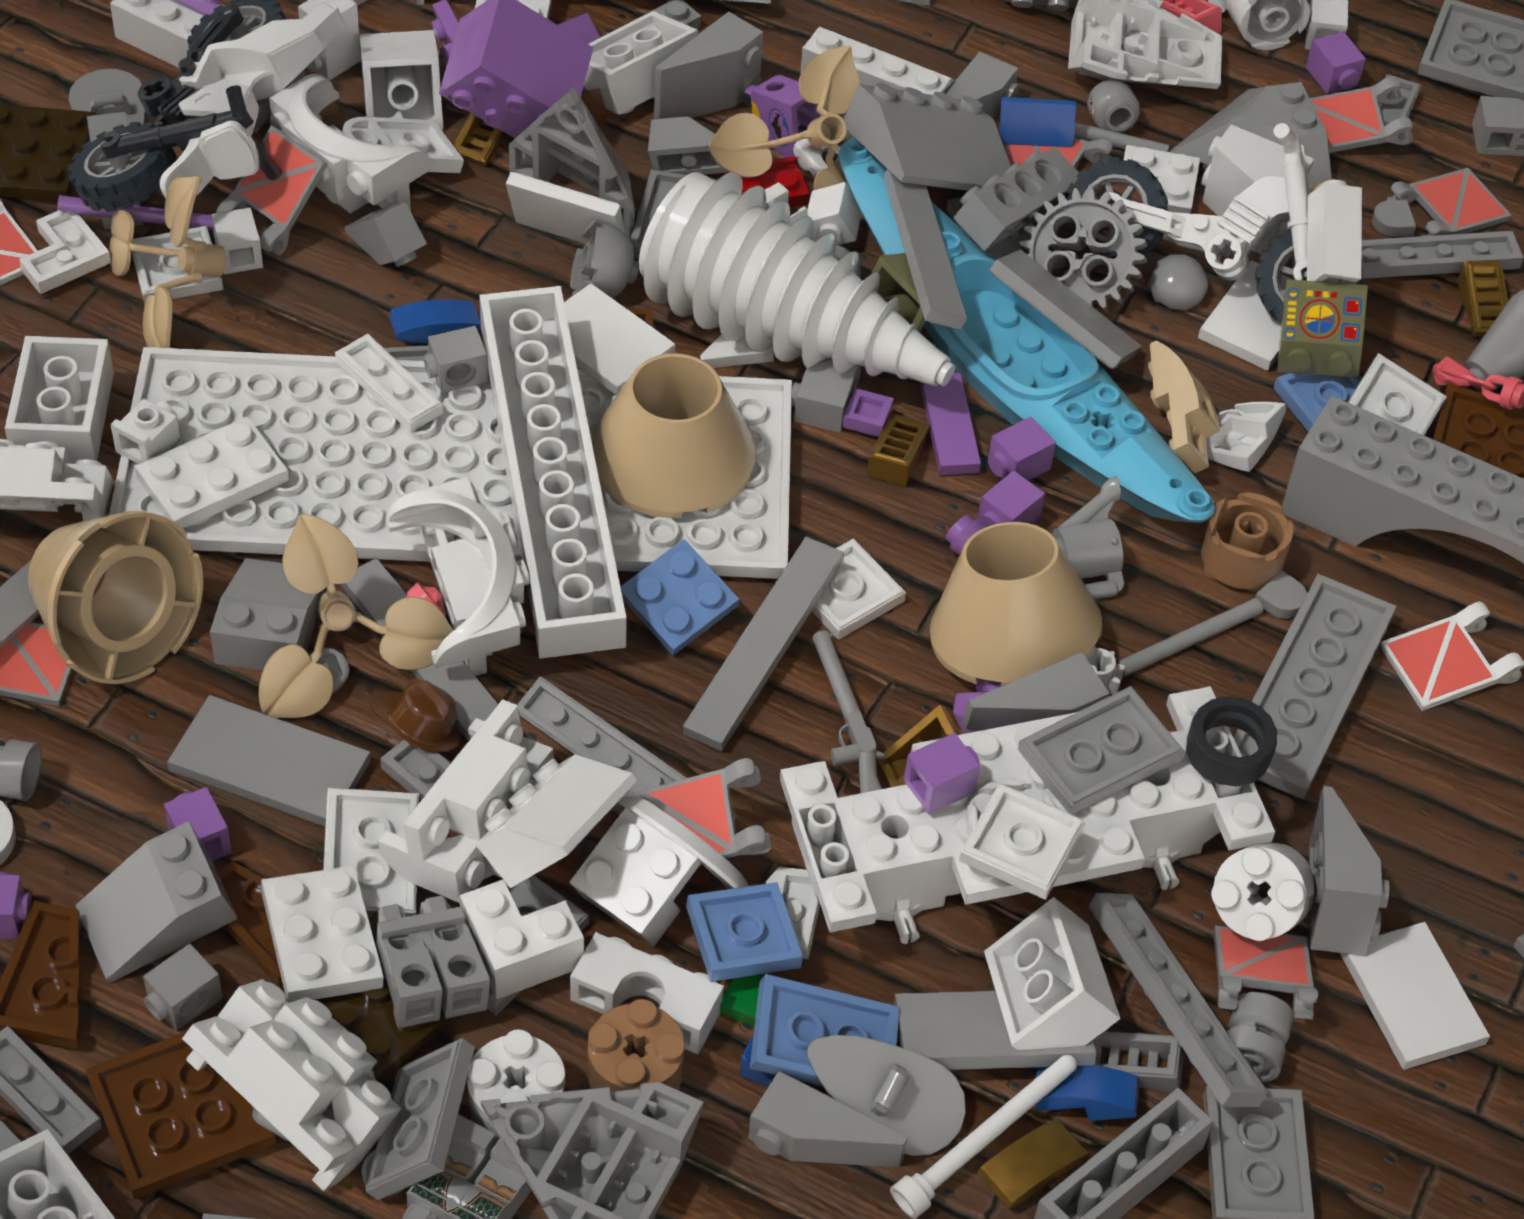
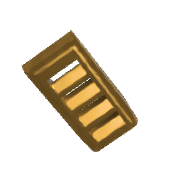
(489, 148)
(1482, 276)
(893, 468)

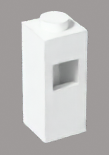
(1334, 233)

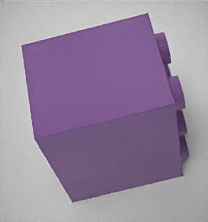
(512, 65)

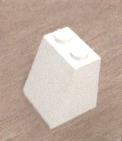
(401, 75)
(1237, 163)

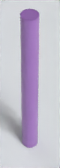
(138, 213)

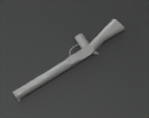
(863, 743)

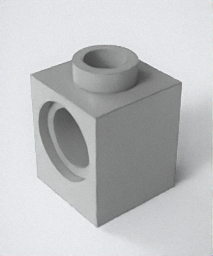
(456, 359)
(182, 988)

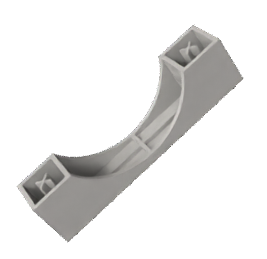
(1376, 477)

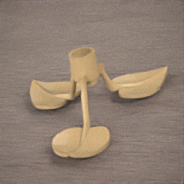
(826, 80)
(196, 259)
(317, 559)

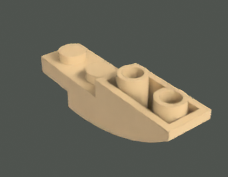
(1186, 405)

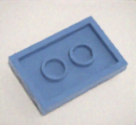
(797, 1013)

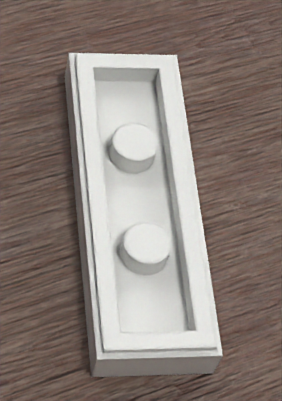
(389, 383)

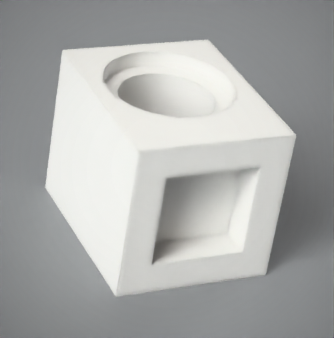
(1325, 19)

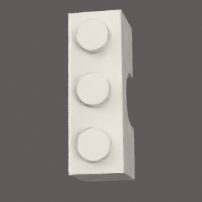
(616, 971)

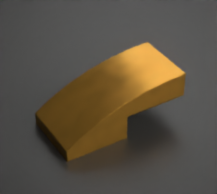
(1031, 1162)

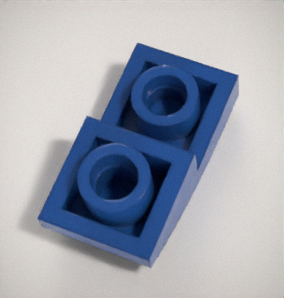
(427, 318)
(1099, 1089)

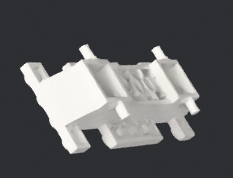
(891, 859)

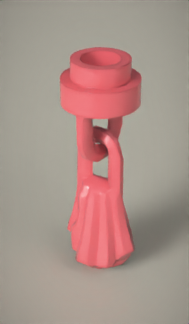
(1453, 373)

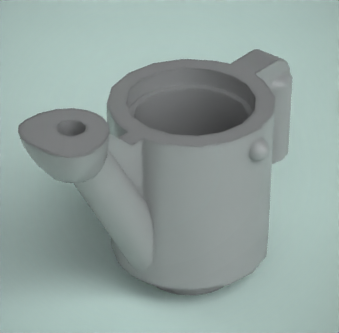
(1094, 542)

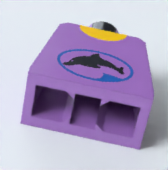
(781, 109)

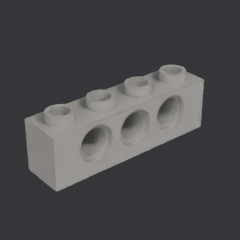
(1008, 201)

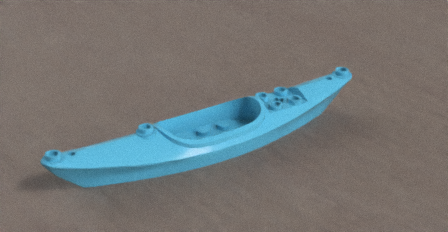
(1036, 369)

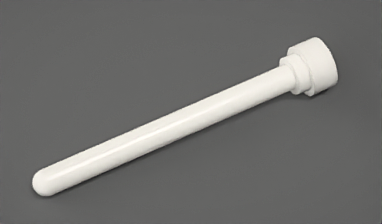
(915, 1192)

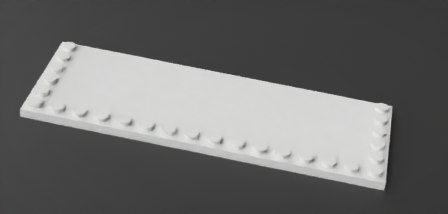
(356, 460)

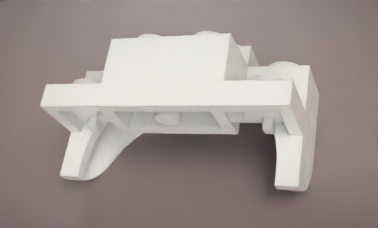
(355, 169)
(44, 477)
(475, 574)
(463, 800)
(291, 1067)

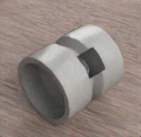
(19, 768)
(1261, 1031)

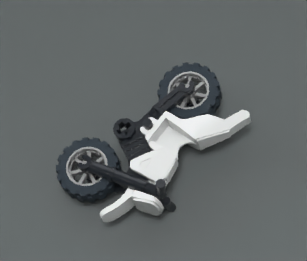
(209, 108)

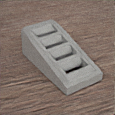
(1154, 1047)

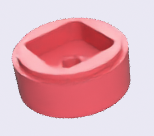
(428, 593)

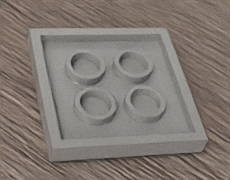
(1476, 50)

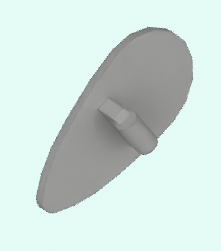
(108, 92)
(892, 1088)

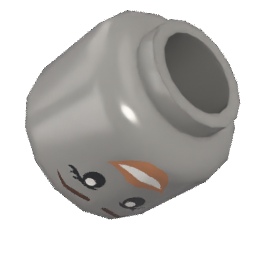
(1113, 106)

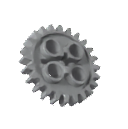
(1090, 217)

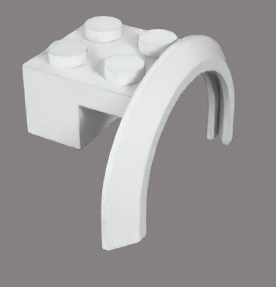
(645, 866)

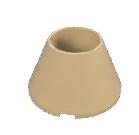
(673, 440)
(141, 606)
(1012, 607)

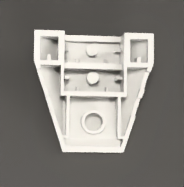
(1143, 45)

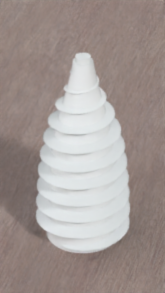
(768, 281)

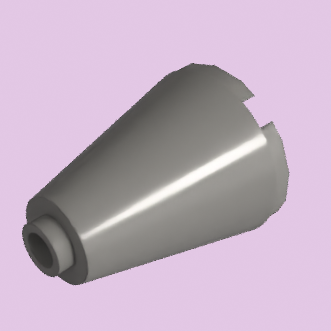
(1502, 345)

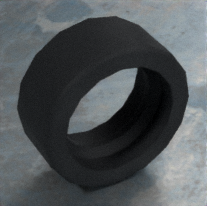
(1222, 767)

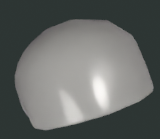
(1178, 282)

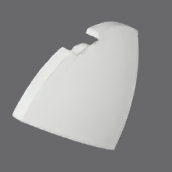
(1245, 433)

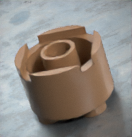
(1246, 541)
(635, 1047)

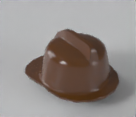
(420, 715)

